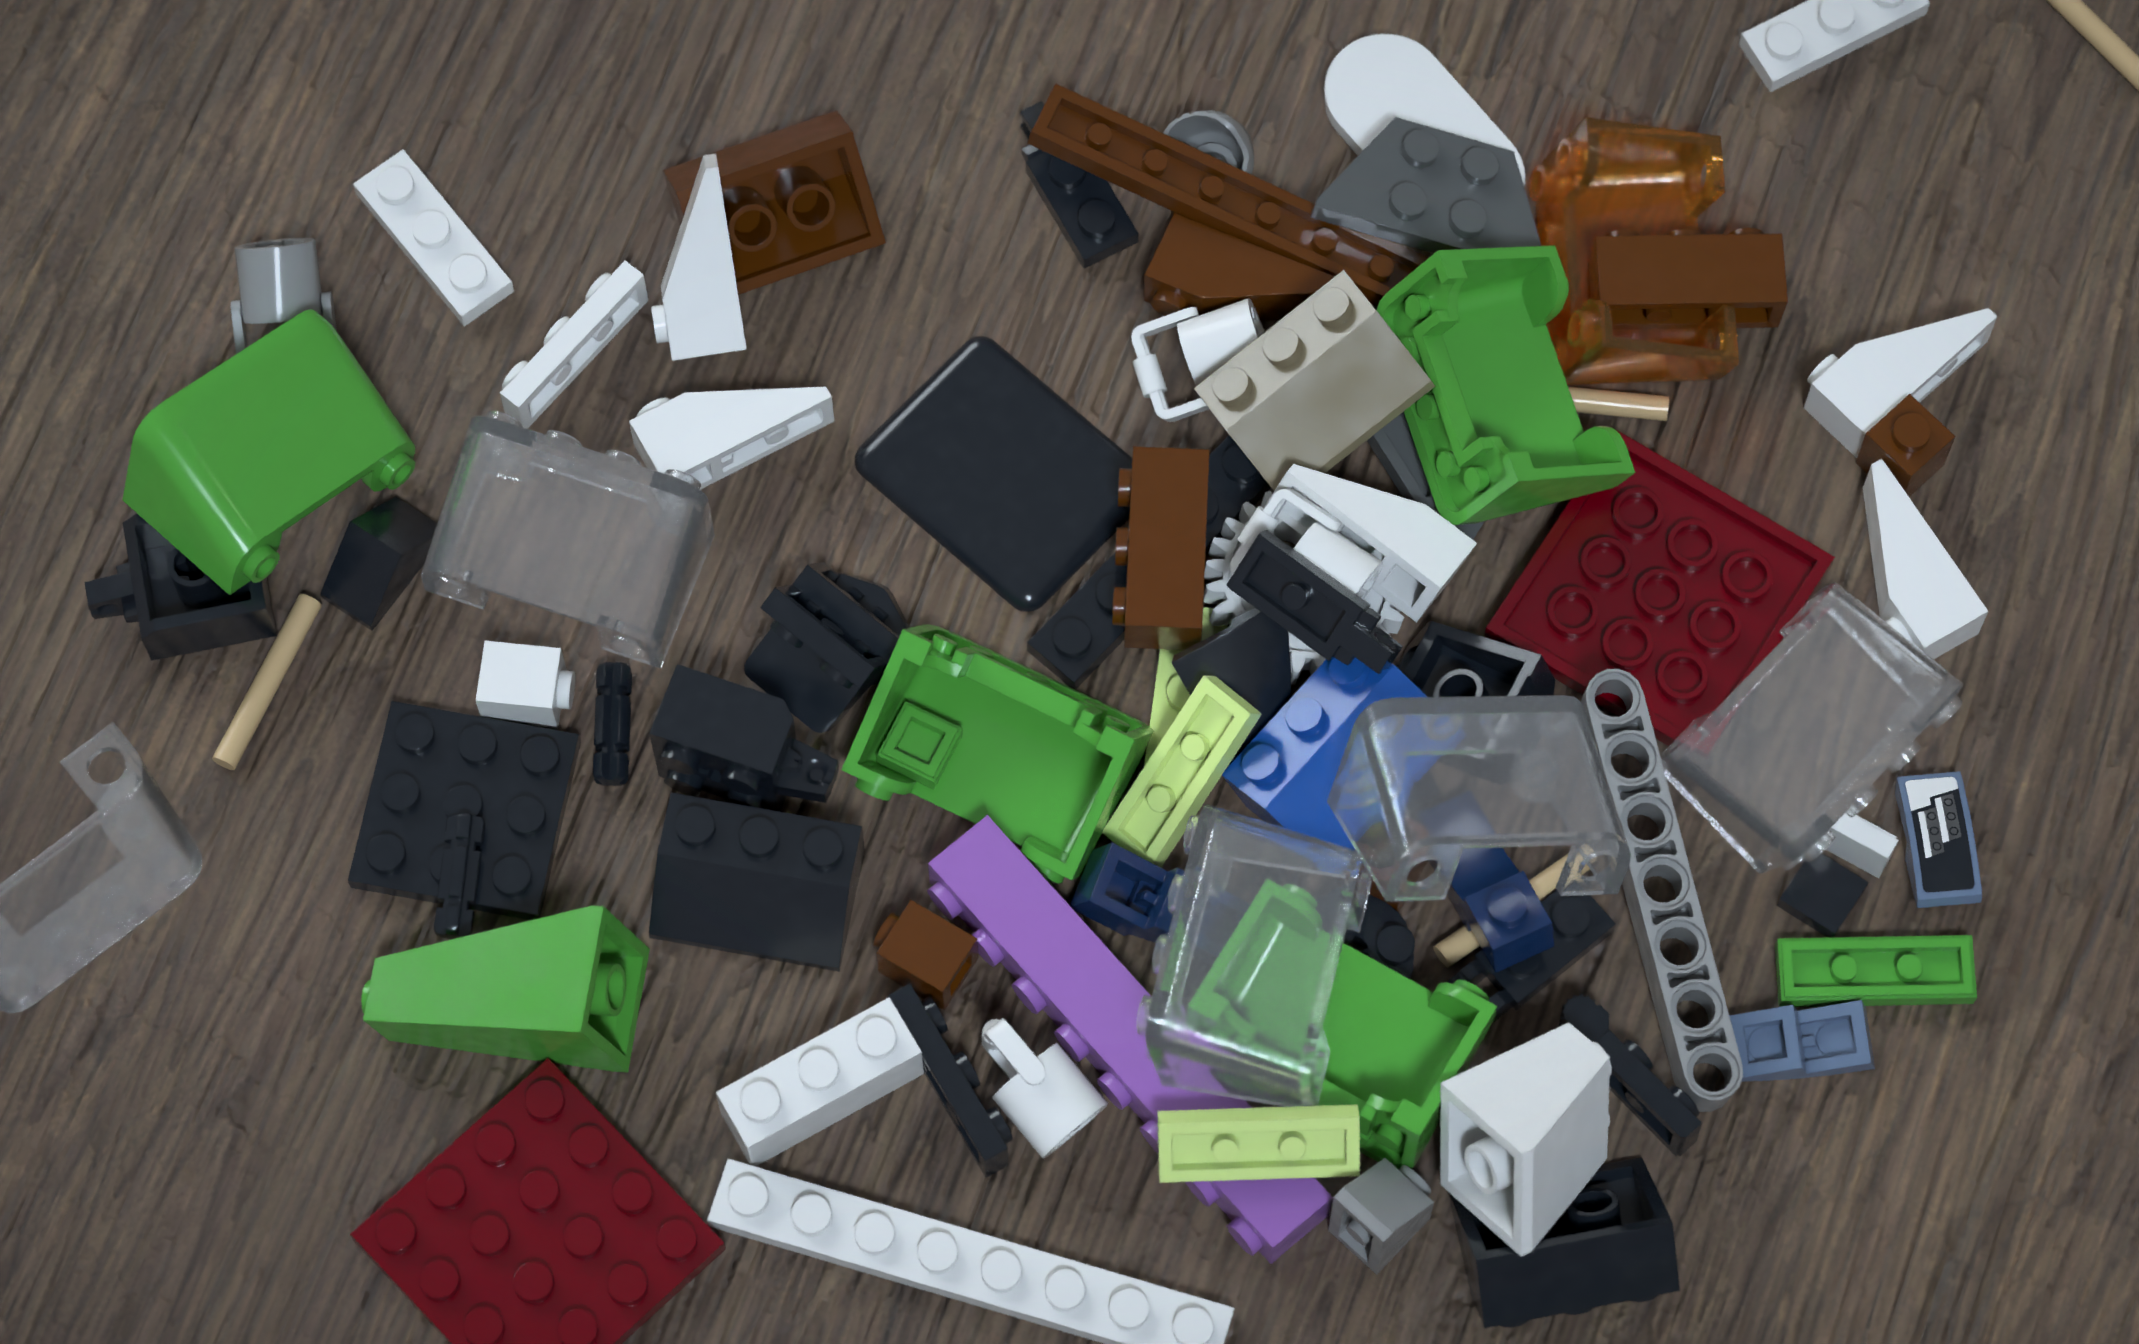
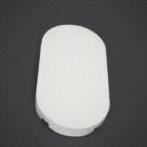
(1402, 79)

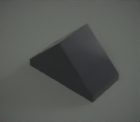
(378, 560)

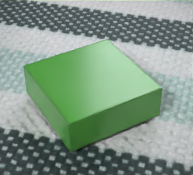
(919, 745)

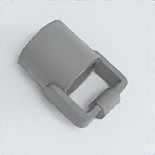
(277, 284)

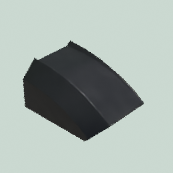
(1463, 664)

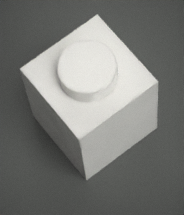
(524, 684)

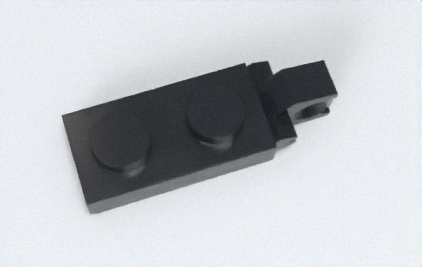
(1078, 201)
(1311, 605)

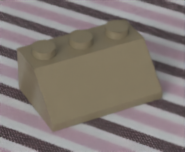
(1315, 383)

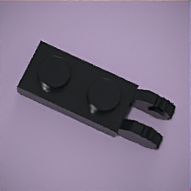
(1577, 929)
(1664, 1111)

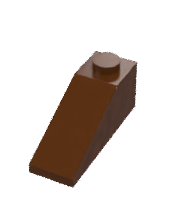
(1215, 269)

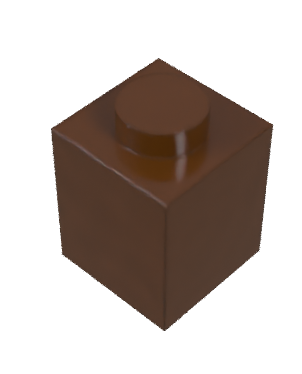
(1909, 443)
(925, 953)

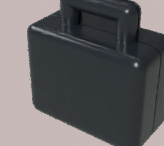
(1000, 473)

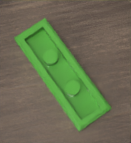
(1876, 970)

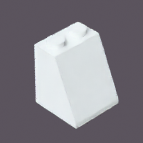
(1526, 1133)

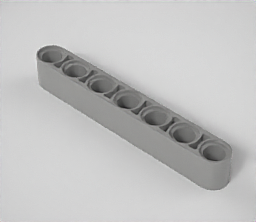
(1674, 919)

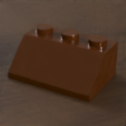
(789, 200)

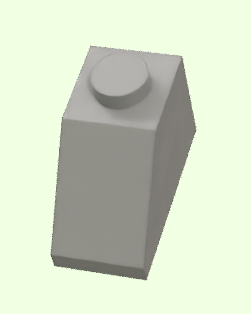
(1380, 1212)

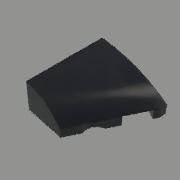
(1249, 659)

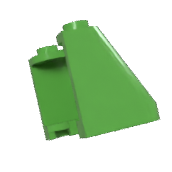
(1501, 417)
(262, 449)
(1029, 749)
(1395, 1049)

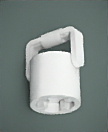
(1206, 344)
(1319, 544)
(1045, 1093)

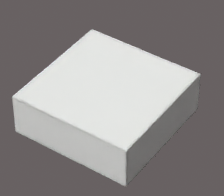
(1862, 844)

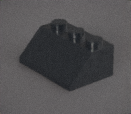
(755, 881)
(1601, 1251)

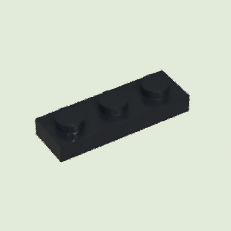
(954, 1082)

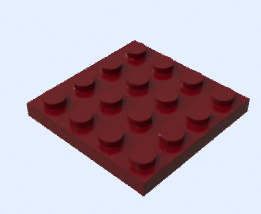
(1663, 587)
(538, 1227)

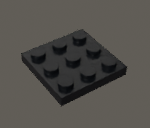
(464, 763)

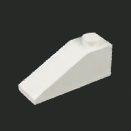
(699, 283)
(1877, 374)
(726, 430)
(1408, 537)
(1913, 573)

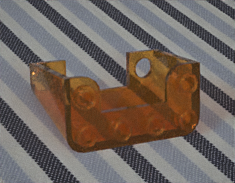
(1640, 181)

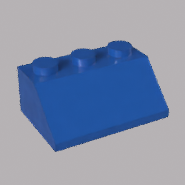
(1296, 756)

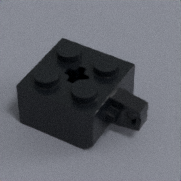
(173, 607)
(735, 744)

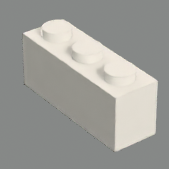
(820, 1082)

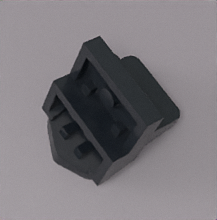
(825, 643)

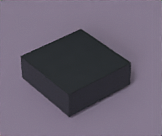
(1822, 895)

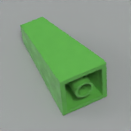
(520, 991)

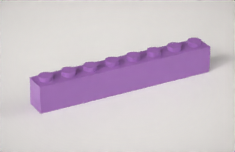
(1096, 1007)

